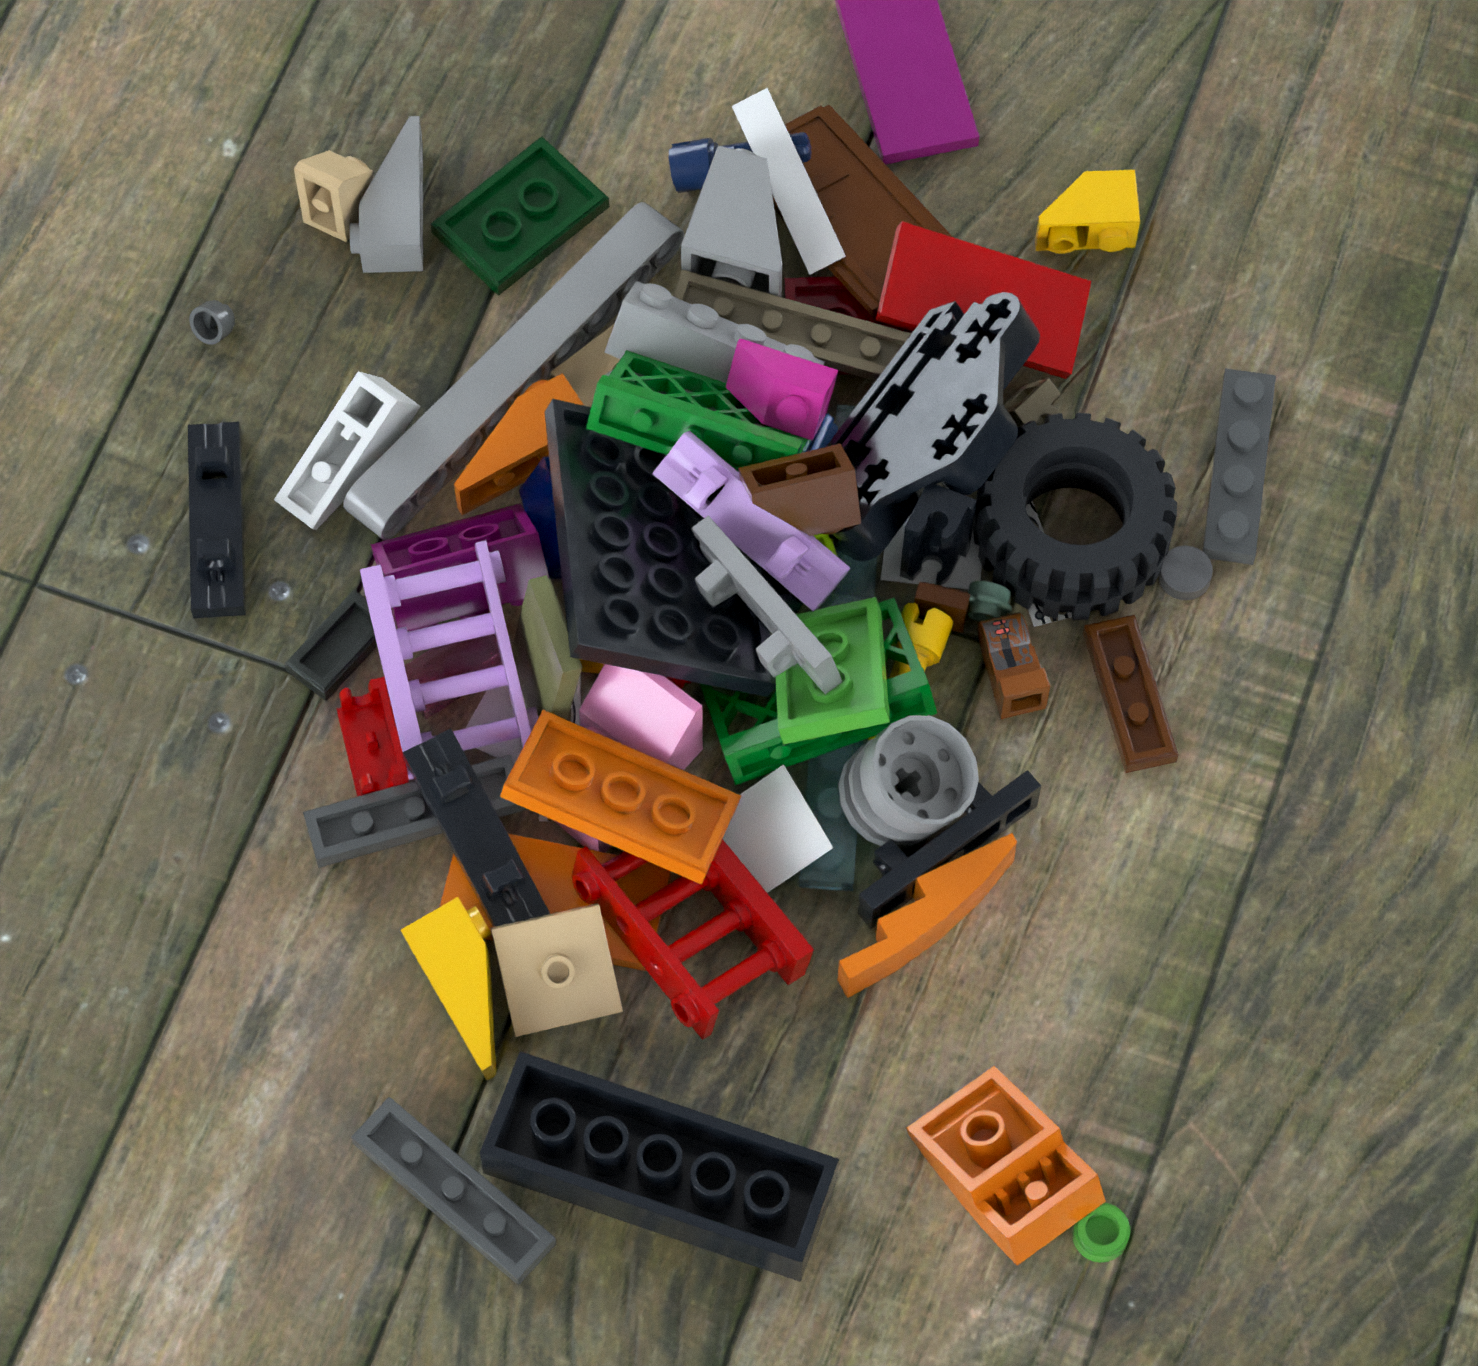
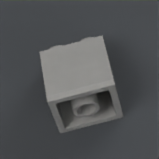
(735, 225)

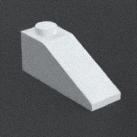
(350, 441)

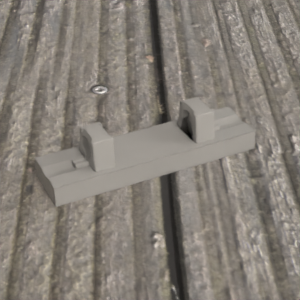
(790, 638)

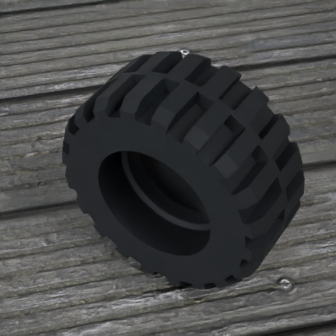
(1087, 458)

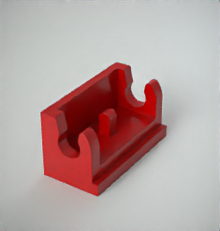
(371, 739)

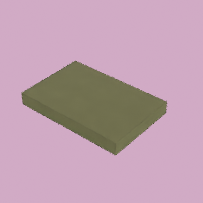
(542, 651)

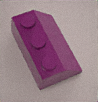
(453, 544)

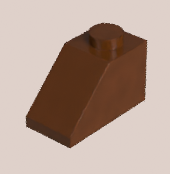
(806, 489)

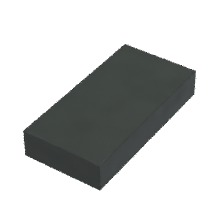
(335, 647)

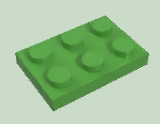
(856, 643)

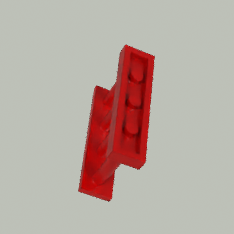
(746, 909)

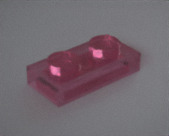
(452, 661)

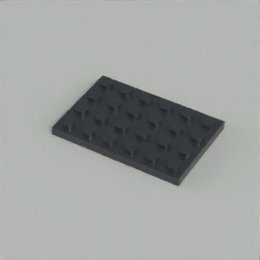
(635, 565)

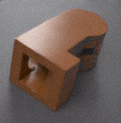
(1013, 665)

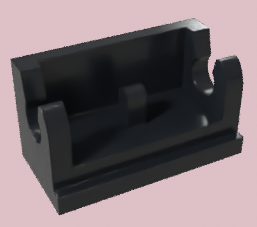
(937, 531)

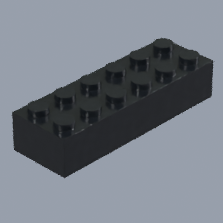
(659, 1166)

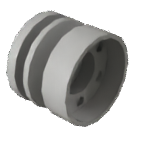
(929, 767)

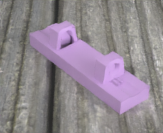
(780, 549)

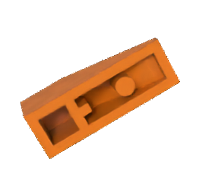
(513, 446)

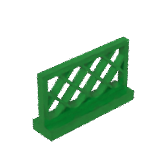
(636, 413)
(761, 747)

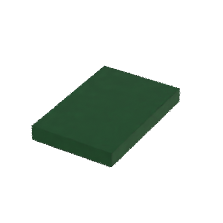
(520, 215)

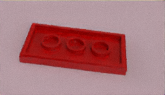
(939, 269)

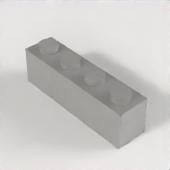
(684, 333)

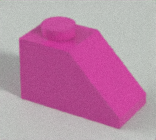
(781, 388)

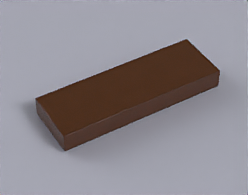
(1130, 693)

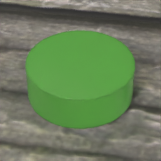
(1102, 1234)

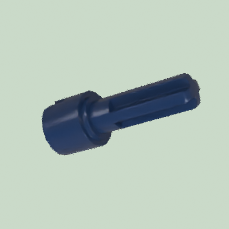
(692, 159)

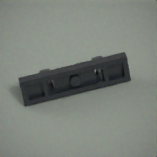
(216, 520)
(984, 821)
(474, 831)

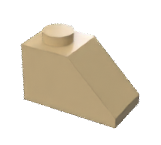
(331, 191)

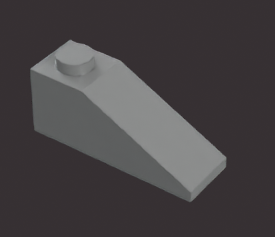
(392, 209)

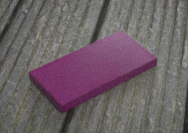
(908, 77)

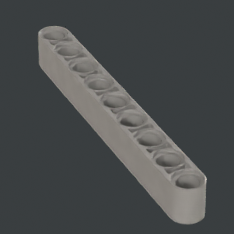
(534, 346)

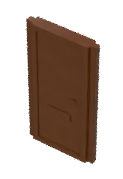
(860, 201)

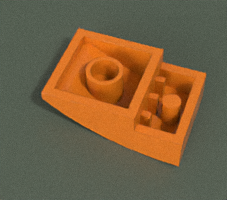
(1007, 1164)

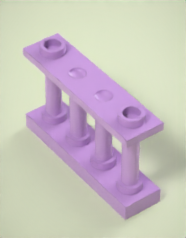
(398, 645)

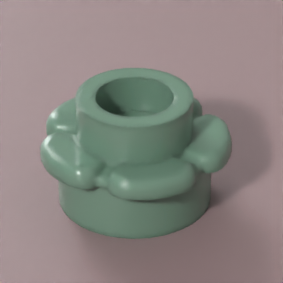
(988, 600)

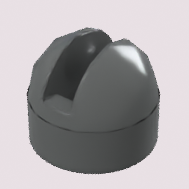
(207, 316)

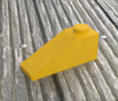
(459, 969)

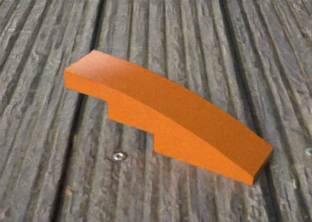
(940, 903)

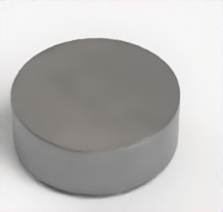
(1185, 573)

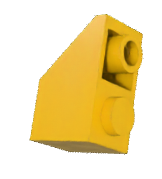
(1092, 213)

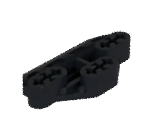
(934, 415)

